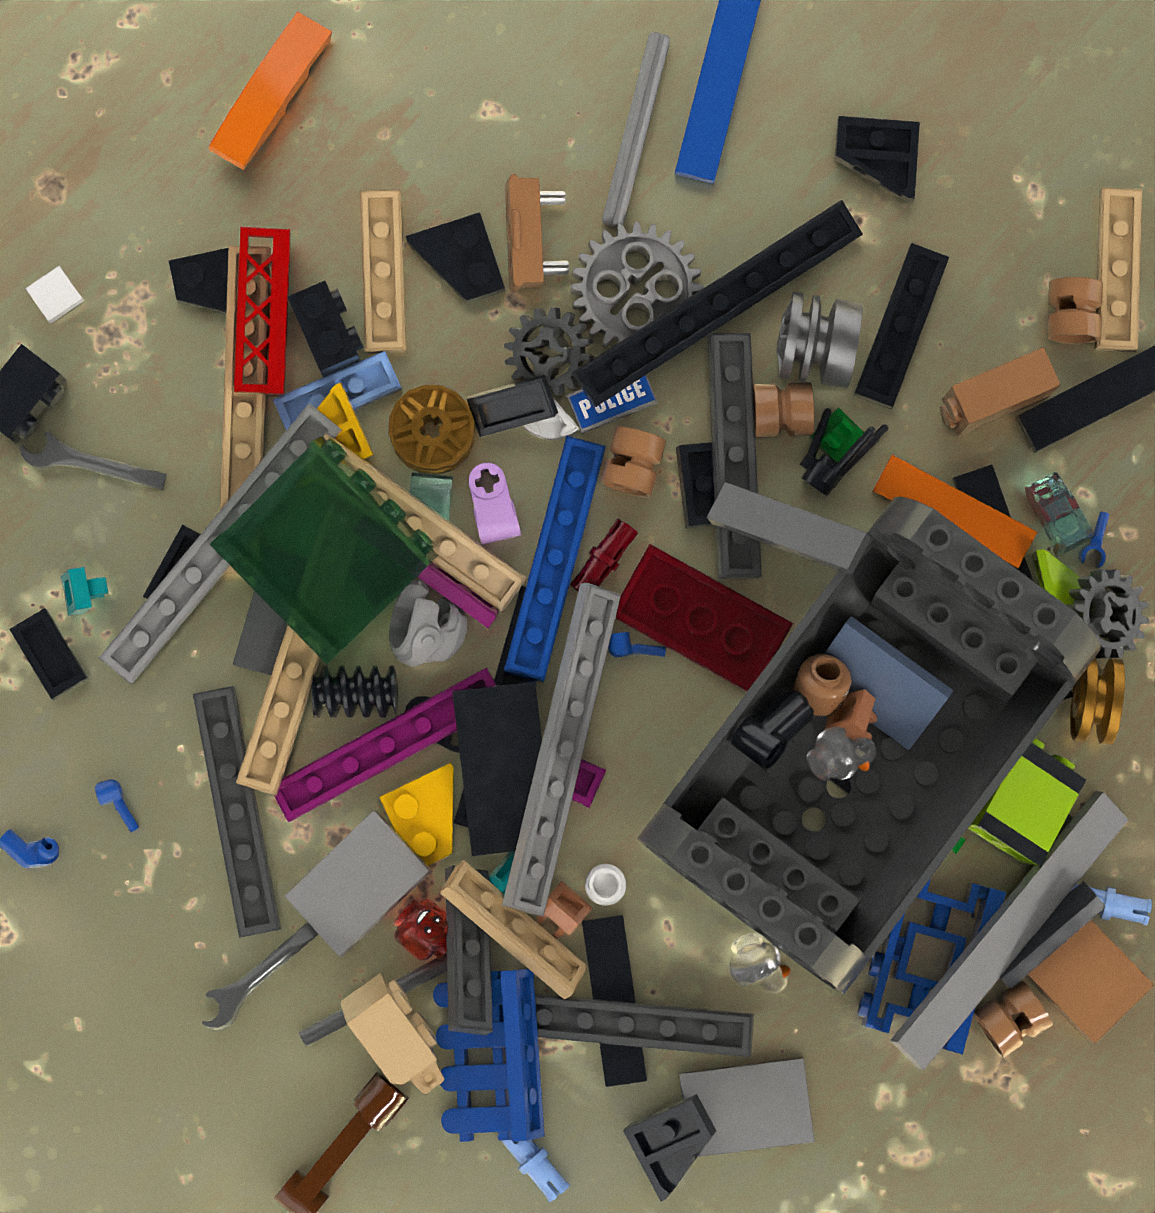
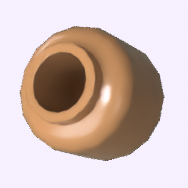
(824, 683)

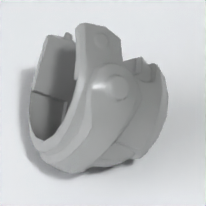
(425, 629)

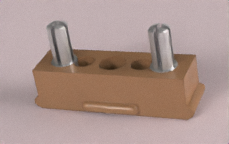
(525, 233)

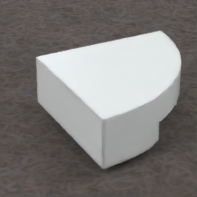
(554, 427)

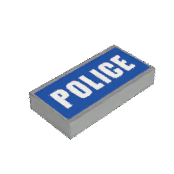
(626, 402)

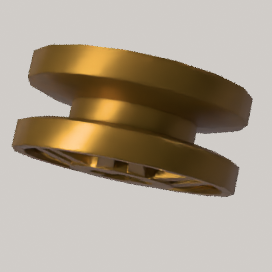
(438, 406)
(1098, 702)

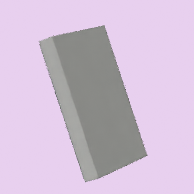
(358, 883)
(753, 1105)

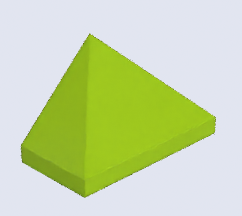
(1054, 576)

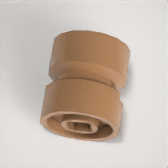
(1075, 310)
(783, 409)
(633, 461)
(999, 1026)

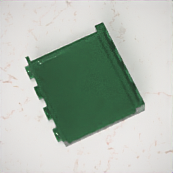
(325, 548)

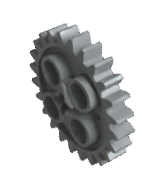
(610, 264)

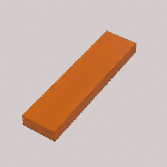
(988, 526)

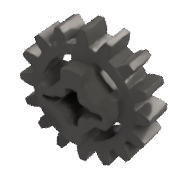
(551, 336)
(1108, 613)

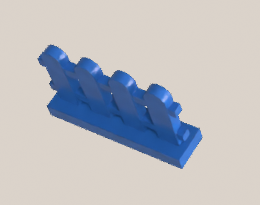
(514, 1067)

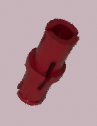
(606, 555)

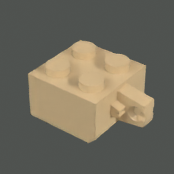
(392, 1035)

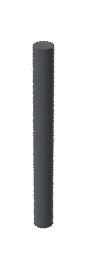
(407, 982)

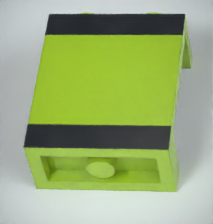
(1030, 805)

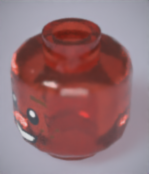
(422, 929)

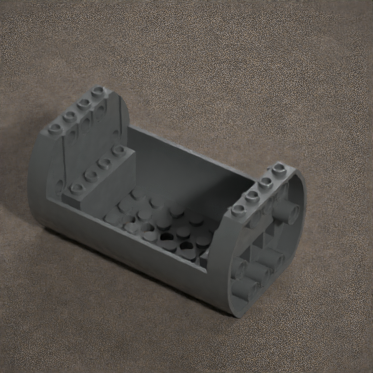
(844, 888)

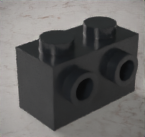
(323, 327)
(25, 391)

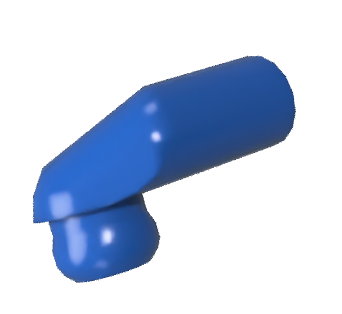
(29, 854)

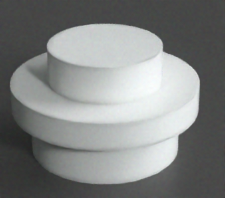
(605, 884)

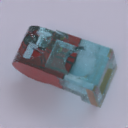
(1058, 513)

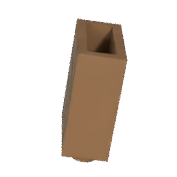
(999, 392)
(1090, 982)

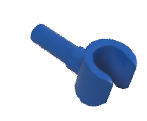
(1096, 540)
(621, 646)
(111, 791)

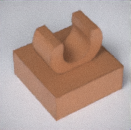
(855, 715)
(565, 909)

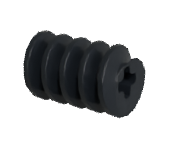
(355, 692)

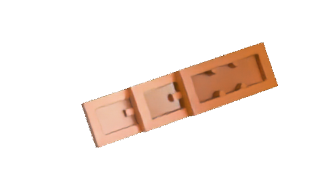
(270, 90)

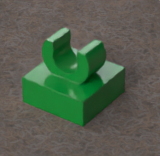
(839, 435)

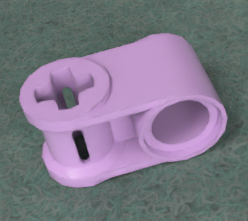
(493, 511)

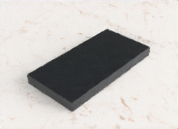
(498, 760)

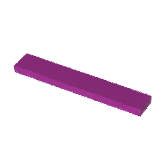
(373, 751)

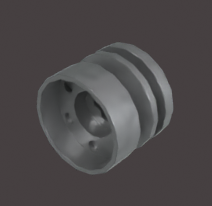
(820, 340)

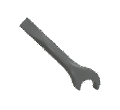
(60, 454)
(233, 996)

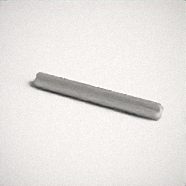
(636, 129)

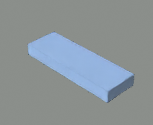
(362, 381)

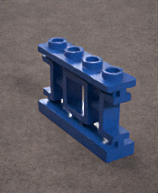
(899, 950)

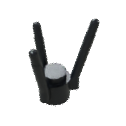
(825, 472)

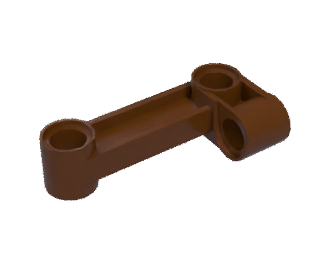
(377, 1107)

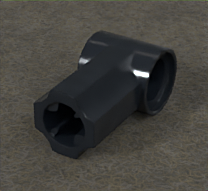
(767, 736)

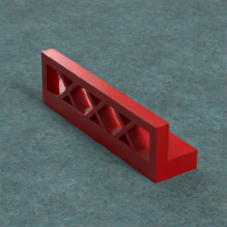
(278, 311)

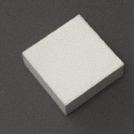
(54, 294)

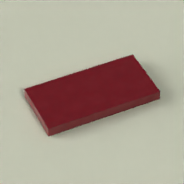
(701, 618)

